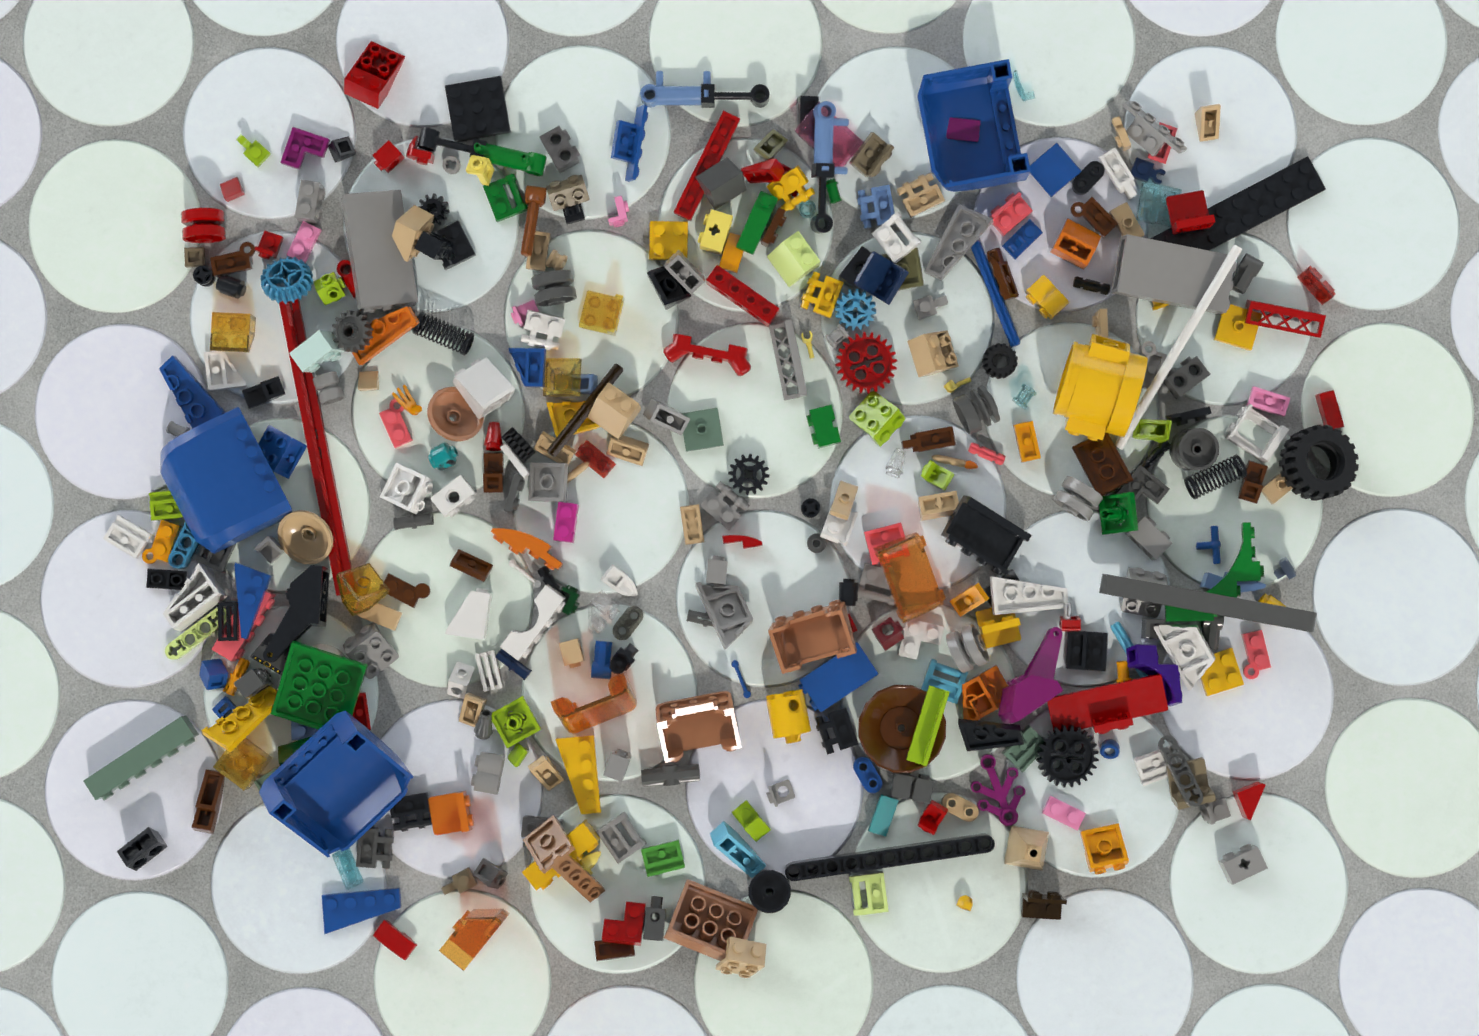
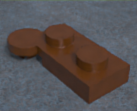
(406, 592)

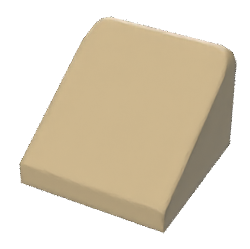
(368, 381)

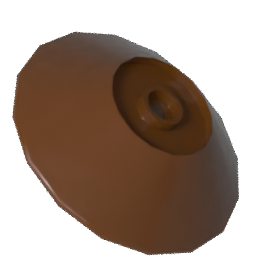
(880, 724)

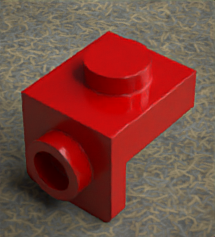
(932, 817)

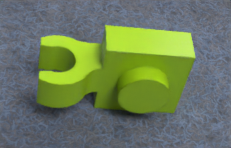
(254, 152)

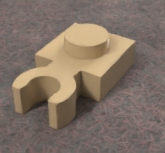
(1122, 138)

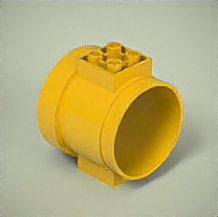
(1100, 388)

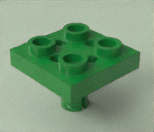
(1114, 513)

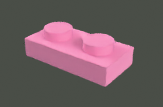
(304, 241)
(1268, 401)
(1063, 813)

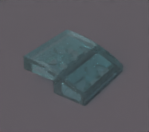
(1152, 203)

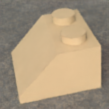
(614, 410)

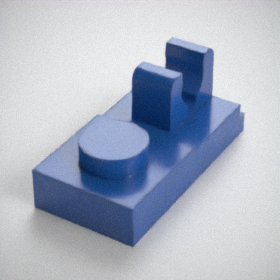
(1022, 239)

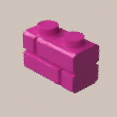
(566, 522)

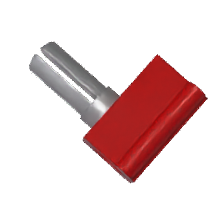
(1069, 622)

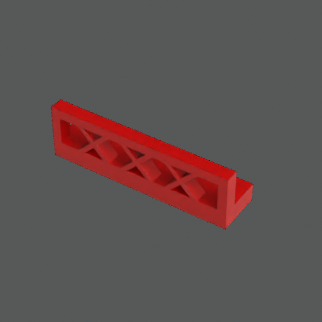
(1300, 314)

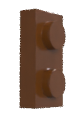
(777, 221)
(471, 565)

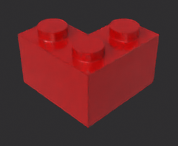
(626, 931)

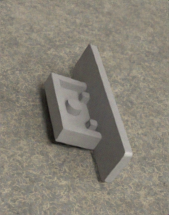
(1149, 133)

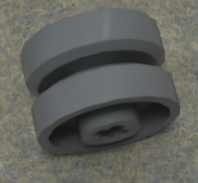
(554, 287)
(1194, 449)

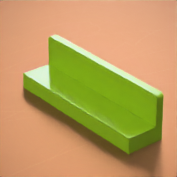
(927, 725)

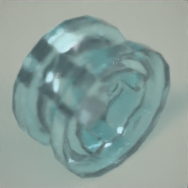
(807, 214)

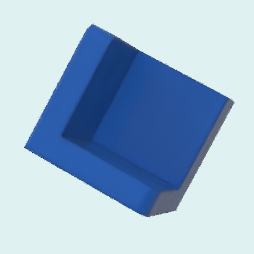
(213, 674)

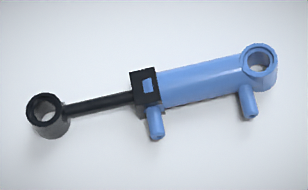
(698, 95)
(823, 159)

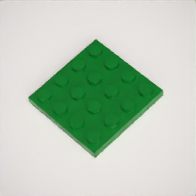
(317, 686)

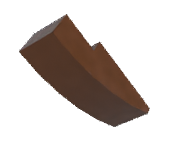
(208, 802)

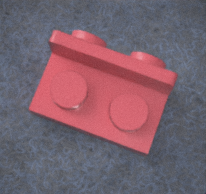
(1010, 214)

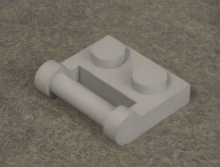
(874, 576)
(615, 840)

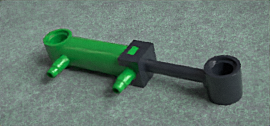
(530, 162)

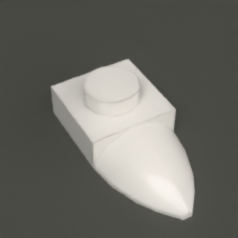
(619, 581)

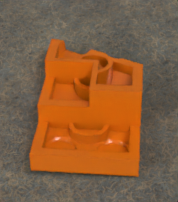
(983, 694)

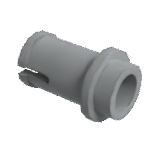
(176, 429)

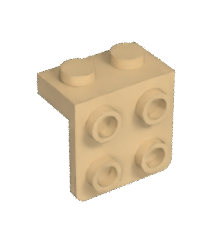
(743, 957)

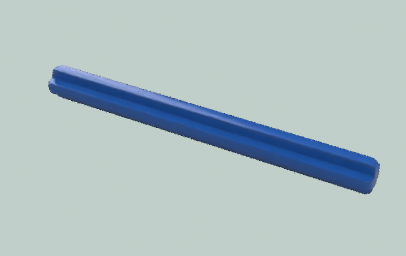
(995, 295)

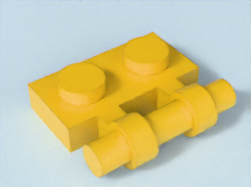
(790, 182)
(827, 297)

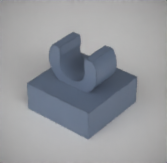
(1285, 569)

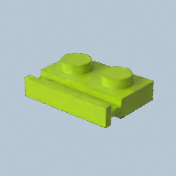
(163, 506)

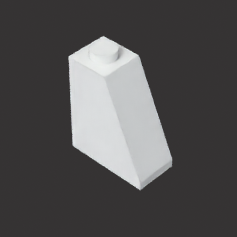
(472, 616)

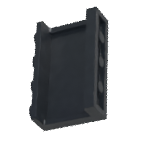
(984, 535)

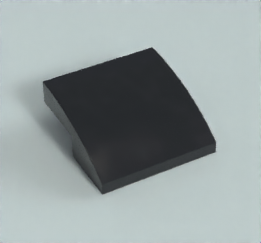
(1087, 650)

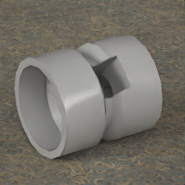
(328, 388)

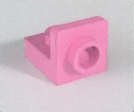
(519, 313)

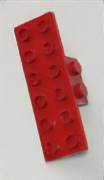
(1109, 705)

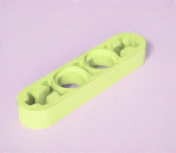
(198, 634)

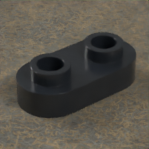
(1089, 177)

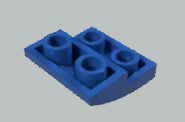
(1054, 169)

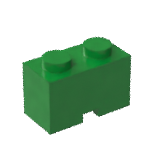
(824, 432)

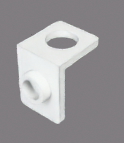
(460, 679)

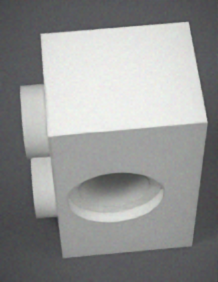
(442, 498)

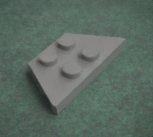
(726, 610)

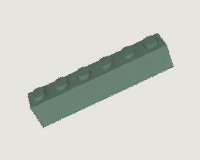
(140, 758)

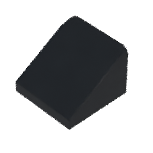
(341, 149)

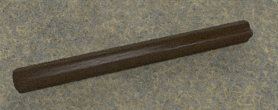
(583, 412)

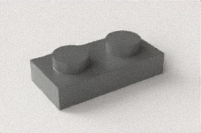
(512, 501)

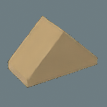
(1208, 122)
(471, 709)

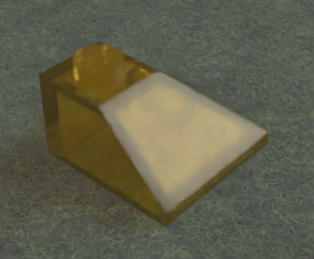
(562, 377)
(361, 588)

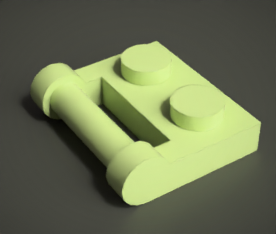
(875, 893)

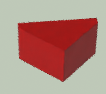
(1248, 798)

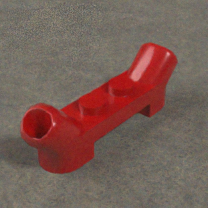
(682, 345)

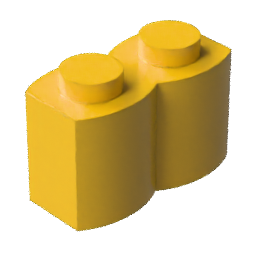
(1046, 297)

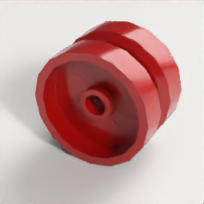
(203, 225)

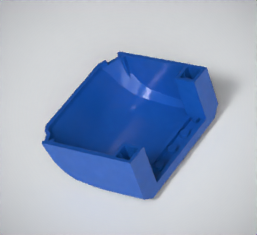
(973, 94)
(222, 482)
(336, 785)

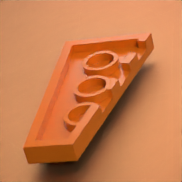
(386, 331)

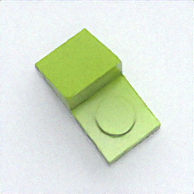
(1153, 430)
(751, 821)

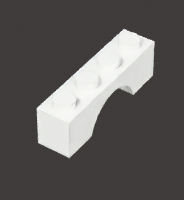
(548, 603)

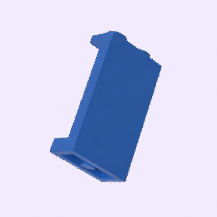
(837, 679)

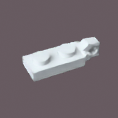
(1118, 172)

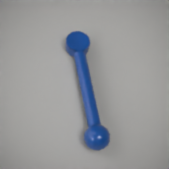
(735, 664)

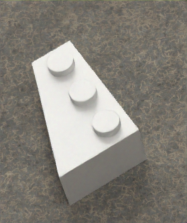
(195, 599)

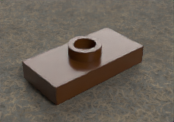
(610, 951)

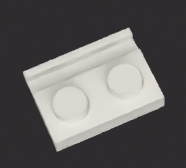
(838, 529)
(127, 536)
(1152, 766)

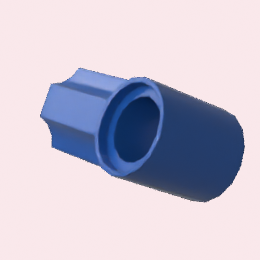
(602, 658)

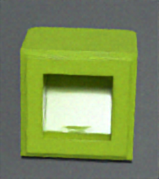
(518, 754)

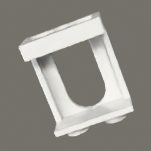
(1278, 433)

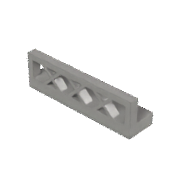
(795, 358)

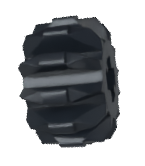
(438, 204)

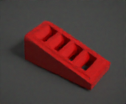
(764, 172)

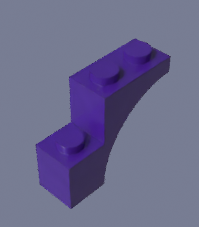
(1146, 660)

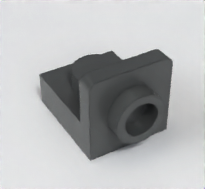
(490, 874)

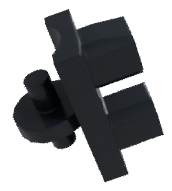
(623, 659)

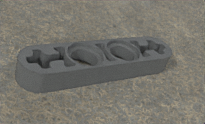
(1184, 769)

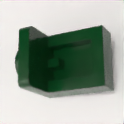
(572, 604)

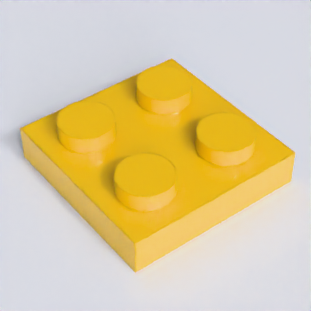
(667, 239)
(1222, 674)

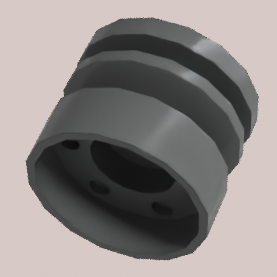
(973, 411)

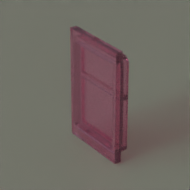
(844, 140)

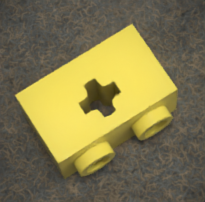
(715, 220)

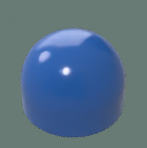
(1109, 743)

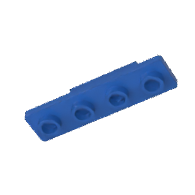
(628, 142)

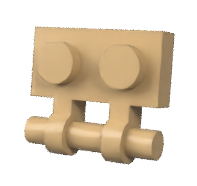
(923, 200)

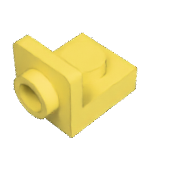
(481, 167)

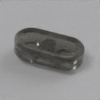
(628, 623)

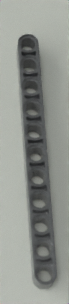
(1208, 603)

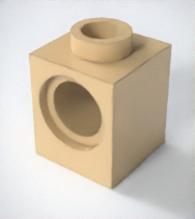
(571, 653)

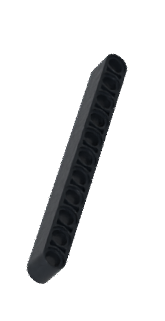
(899, 859)

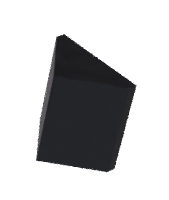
(667, 287)

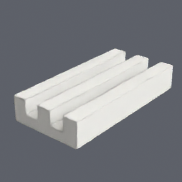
(515, 460)
(481, 670)

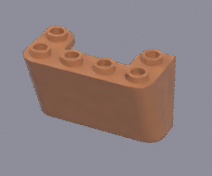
(812, 636)

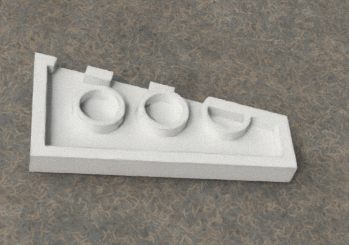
(1019, 596)

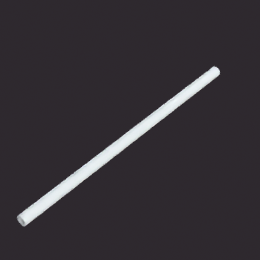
(1180, 343)

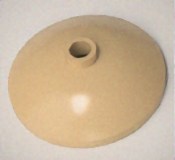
(299, 542)

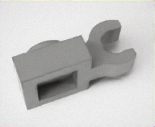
(927, 306)

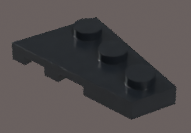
(989, 735)

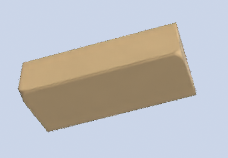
(628, 449)

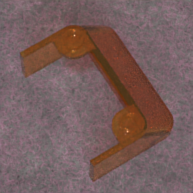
(472, 934)

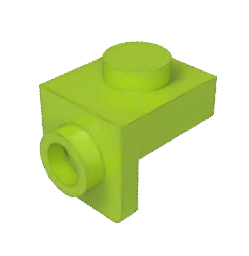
(936, 475)

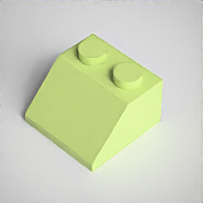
(793, 259)

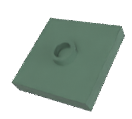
(703, 430)

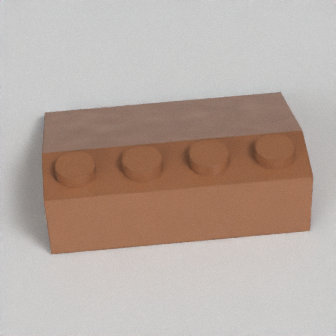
(707, 919)

